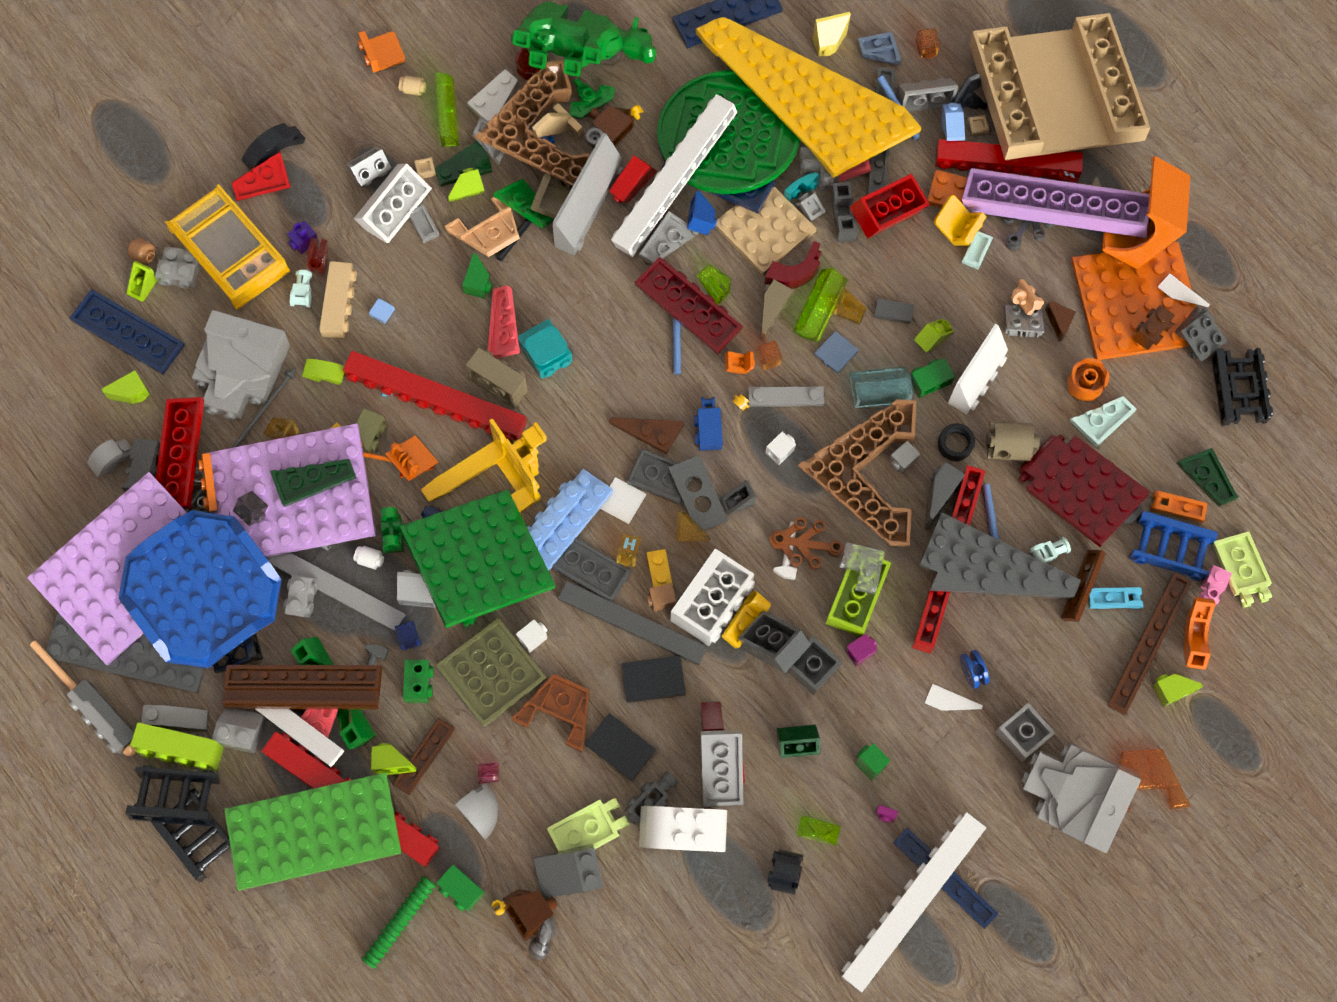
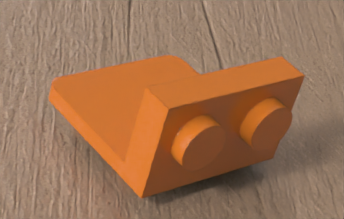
(381, 51)

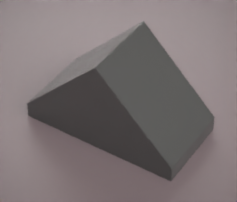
(739, 498)

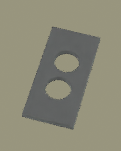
(695, 468)

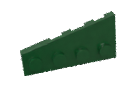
(303, 482)

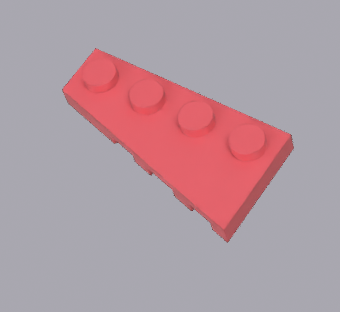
(503, 328)

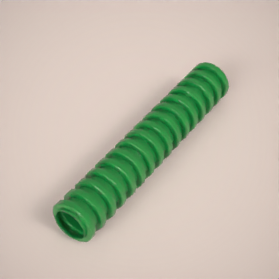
(398, 922)

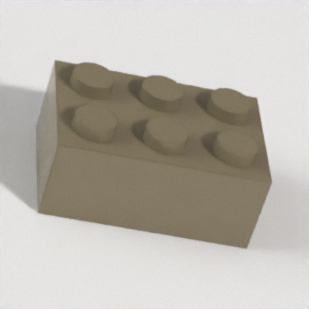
(496, 377)

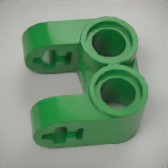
(391, 535)

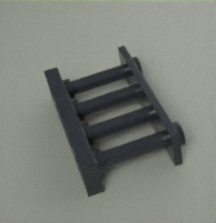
(180, 814)
(184, 853)

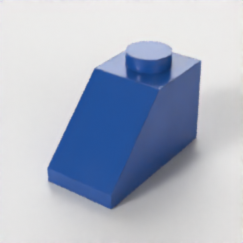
(701, 215)

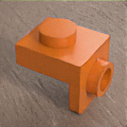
(739, 363)

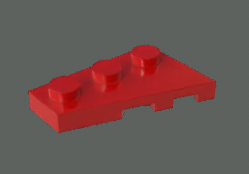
(262, 179)

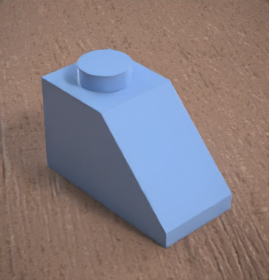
(953, 122)

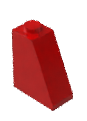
(632, 180)

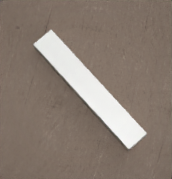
(304, 734)

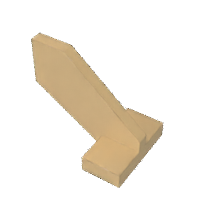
(557, 123)

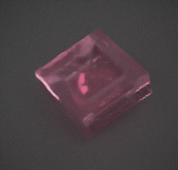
(488, 772)

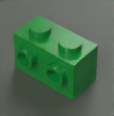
(417, 681)

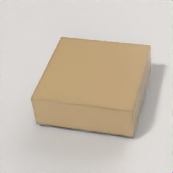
(978, 125)
(425, 167)

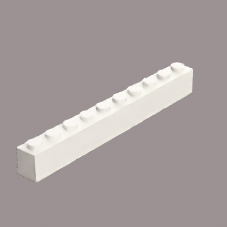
(674, 175)
(913, 902)

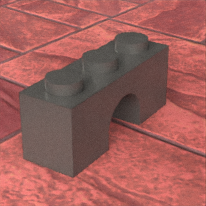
(843, 217)

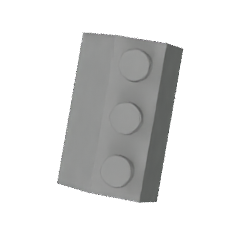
(926, 94)

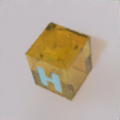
(628, 550)

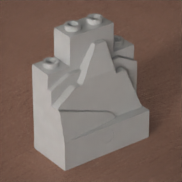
(238, 364)
(1081, 793)

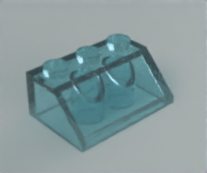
(880, 386)

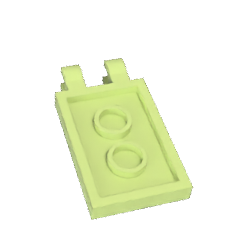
(1248, 572)
(588, 826)

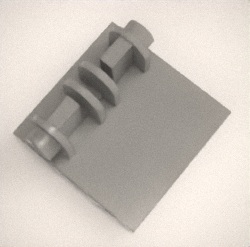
(1019, 321)

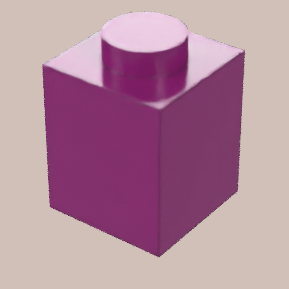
(861, 649)

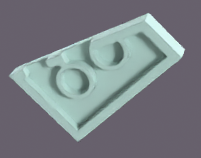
(1102, 421)

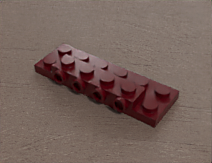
(688, 305)

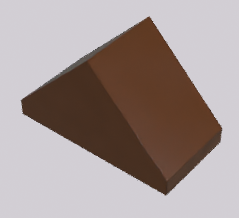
(1060, 318)

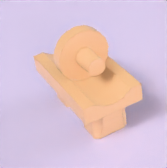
(1026, 298)

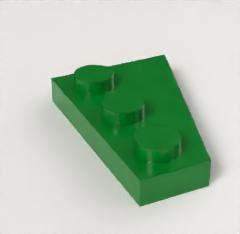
(520, 198)

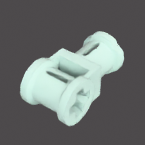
(301, 290)
(1049, 551)

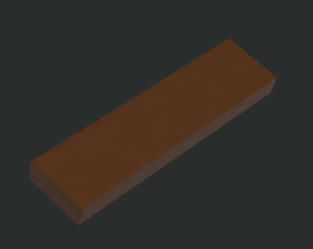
(1087, 574)
(424, 755)

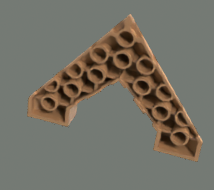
(512, 126)
(839, 465)

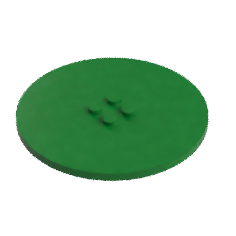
(748, 152)

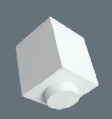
(780, 447)
(532, 635)

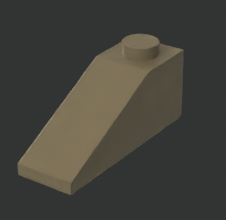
(775, 300)

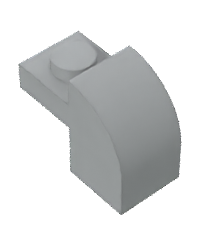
(107, 455)

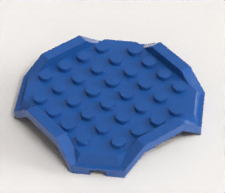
(199, 588)

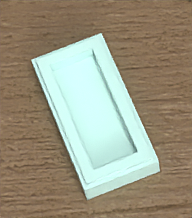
(977, 250)

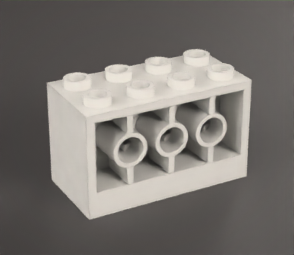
(710, 585)

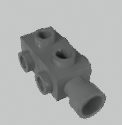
(644, 800)

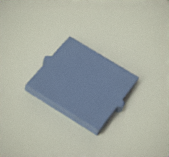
(836, 352)

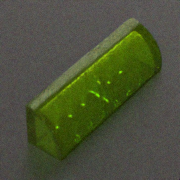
(447, 110)
(820, 305)

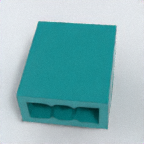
(545, 349)

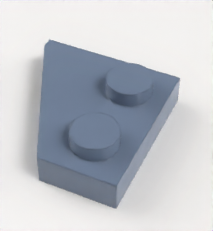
(880, 48)

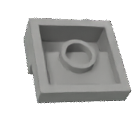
(177, 268)

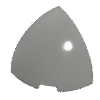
(480, 809)

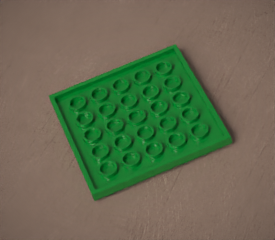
(477, 558)

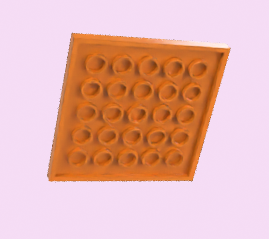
(1121, 296)

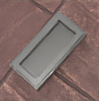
(423, 224)

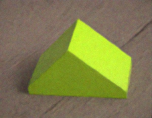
(141, 281)

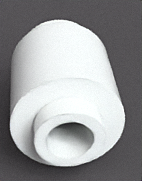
(368, 557)

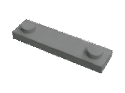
(785, 396)

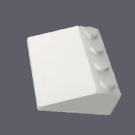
(979, 372)

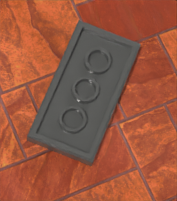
(592, 570)

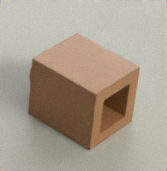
(661, 597)

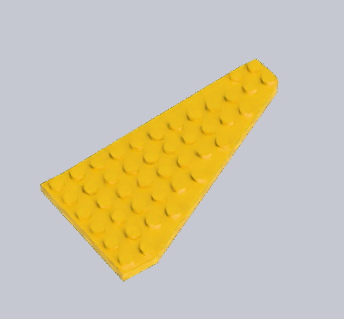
(822, 108)

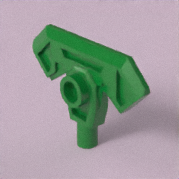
(590, 98)

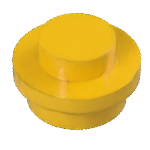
(741, 401)

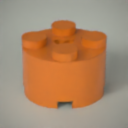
(1093, 387)

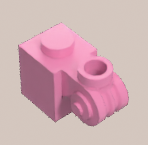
(1215, 583)

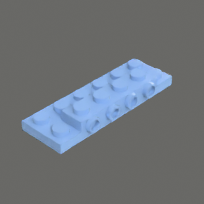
(567, 515)

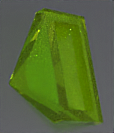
(715, 283)
(818, 830)

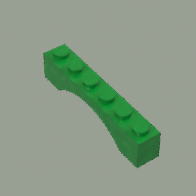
(352, 723)

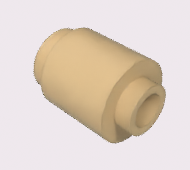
(412, 85)

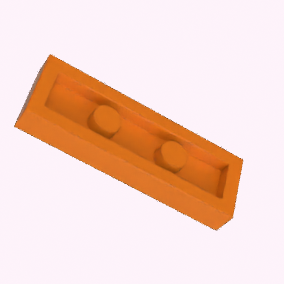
(207, 483)

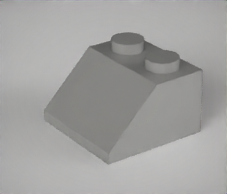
(239, 729)

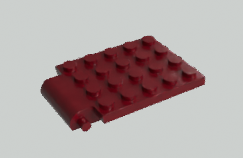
(1082, 487)

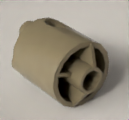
(1011, 441)

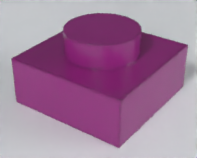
(885, 814)

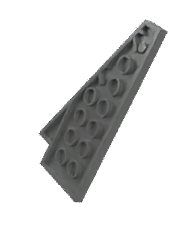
(981, 564)

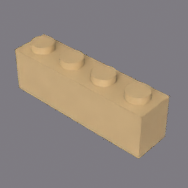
(337, 300)

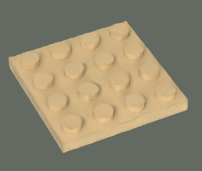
(768, 234)

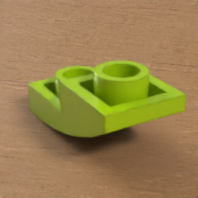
(323, 370)

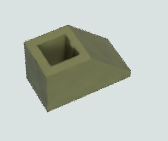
(371, 427)

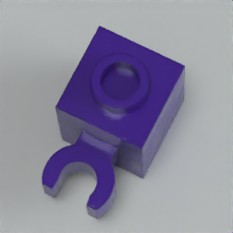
(301, 237)

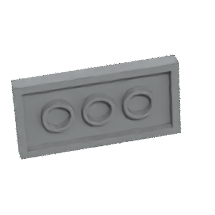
(722, 767)

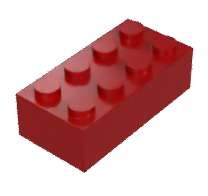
(889, 206)

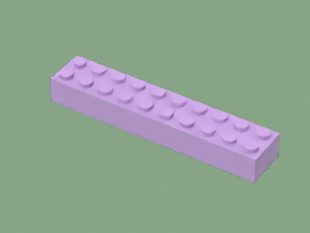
(1057, 202)

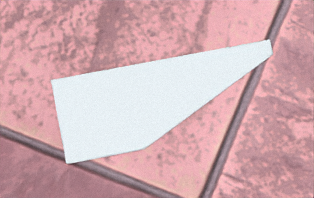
(1179, 291)
(947, 700)

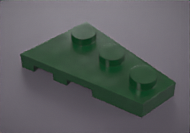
(471, 157)

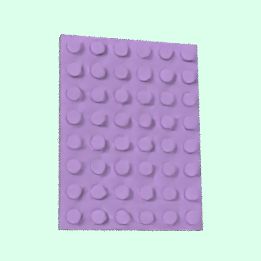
(318, 521)
(88, 570)

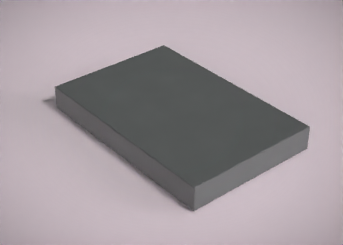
(653, 476)

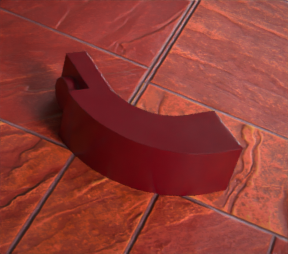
(796, 275)

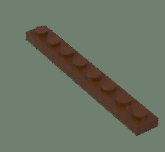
(1149, 643)

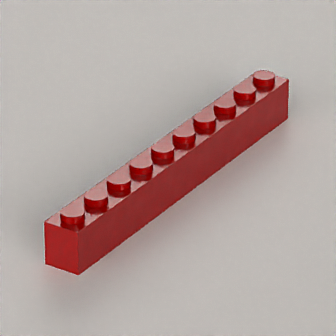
(433, 395)
(937, 600)
(316, 775)

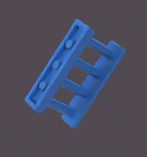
(1185, 532)

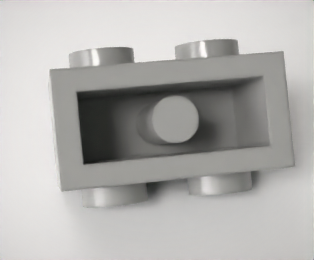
(369, 166)
(300, 596)

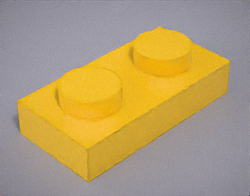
(659, 567)

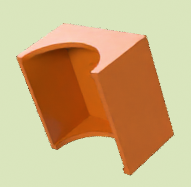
(1167, 212)

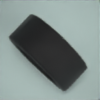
(963, 430)

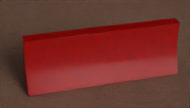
(180, 447)

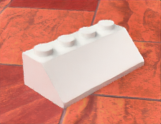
(389, 204)

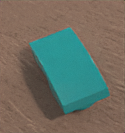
(803, 184)

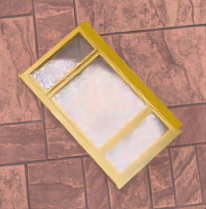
(228, 247)

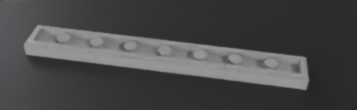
(339, 590)

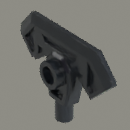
(967, 97)

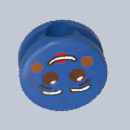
(974, 669)

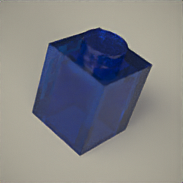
(407, 635)

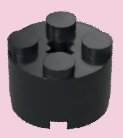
(786, 871)

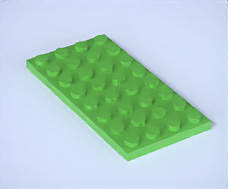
(312, 831)

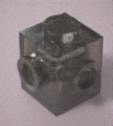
(250, 508)

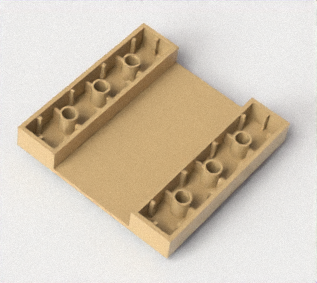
(1059, 88)

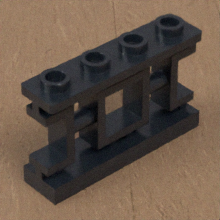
(1226, 386)

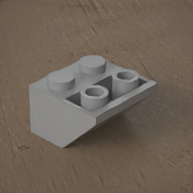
(412, 590)

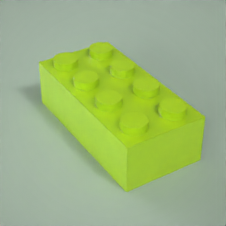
(852, 607)
(176, 747)

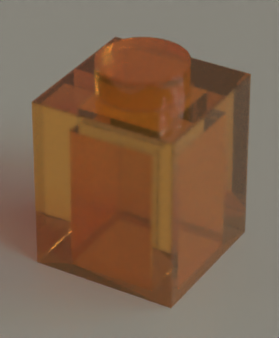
(927, 43)
(769, 355)

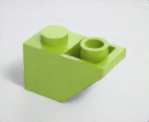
(934, 334)

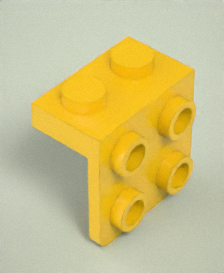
(958, 222)

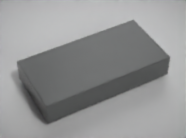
(893, 311)

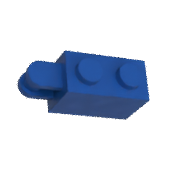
(709, 426)

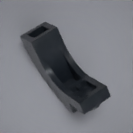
(271, 143)

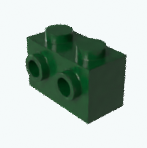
(798, 741)

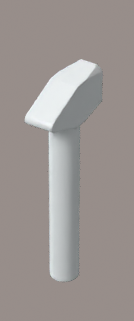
(786, 571)

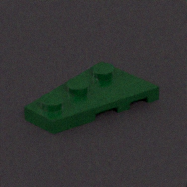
(1209, 476)

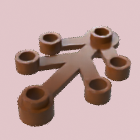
(803, 543)

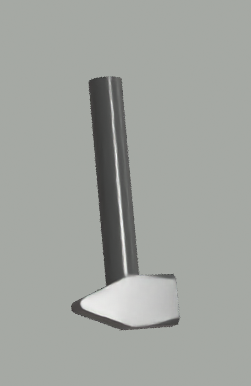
(376, 651)

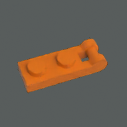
(1179, 506)

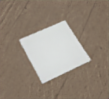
(623, 501)

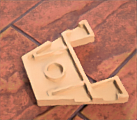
(490, 234)

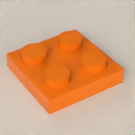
(944, 185)

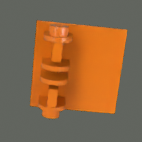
(411, 458)

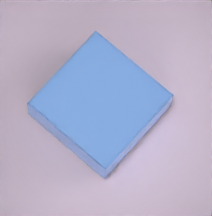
(381, 311)

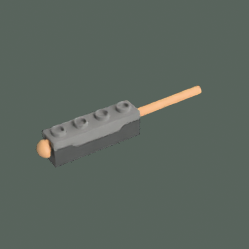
(94, 708)

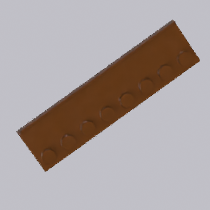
(302, 686)

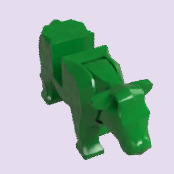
(580, 42)

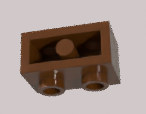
(1150, 331)

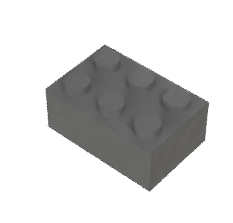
(774, 641)

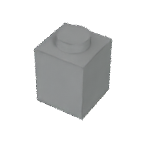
(903, 458)

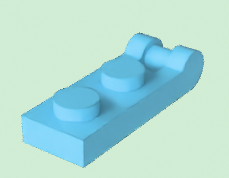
(1115, 598)

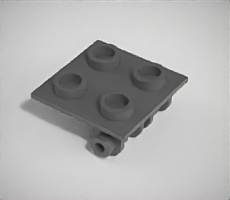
(1203, 337)

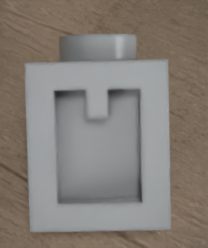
(810, 206)

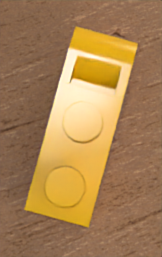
(747, 613)

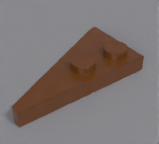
(655, 433)

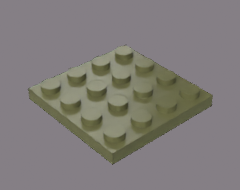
(491, 672)

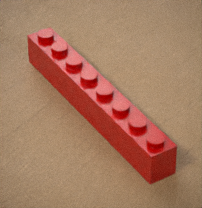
(989, 157)

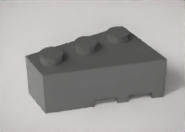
(144, 460)

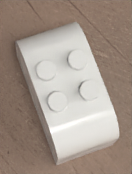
(683, 828)

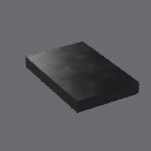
(653, 679)
(620, 747)

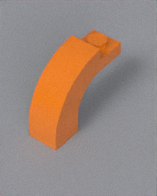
(1196, 633)

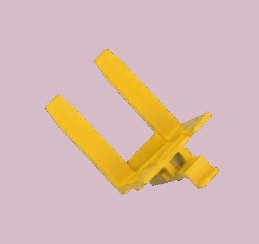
(516, 462)

